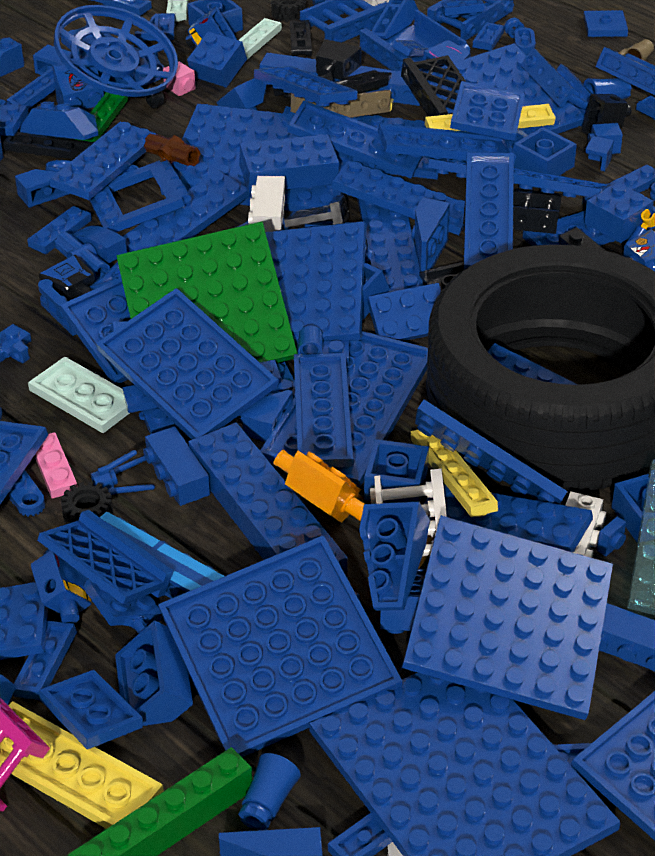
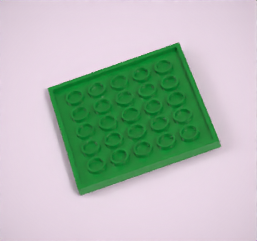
(226, 277)

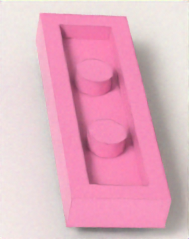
(54, 467)

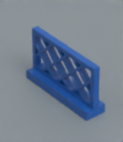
(123, 558)

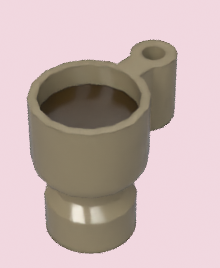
(639, 49)

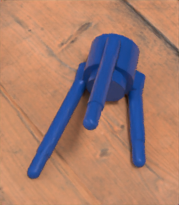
(107, 475)

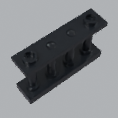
(534, 211)

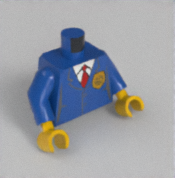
(641, 243)

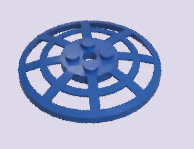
(114, 55)

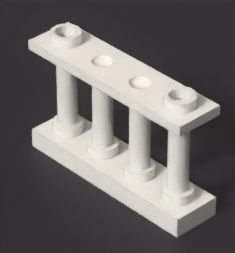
(432, 489)

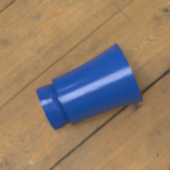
(609, 86)
(268, 790)

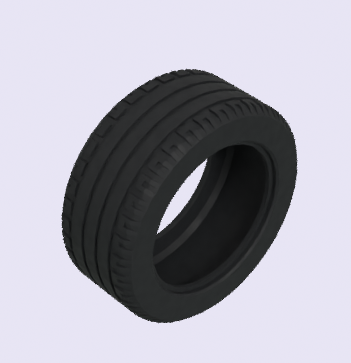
(559, 298)

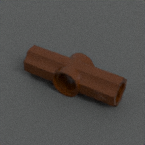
(172, 149)

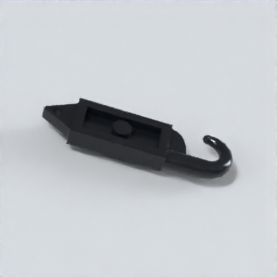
(366, 81)

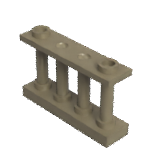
(366, 104)

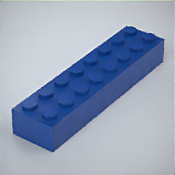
(257, 494)

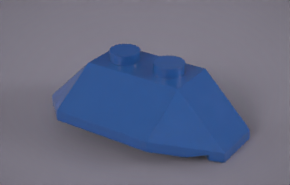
(60, 122)

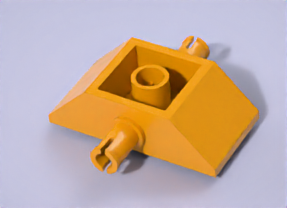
(321, 485)

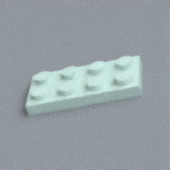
(81, 394)

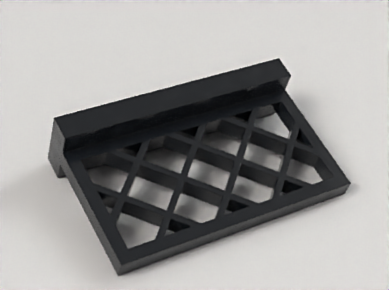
(426, 93)
(336, 211)

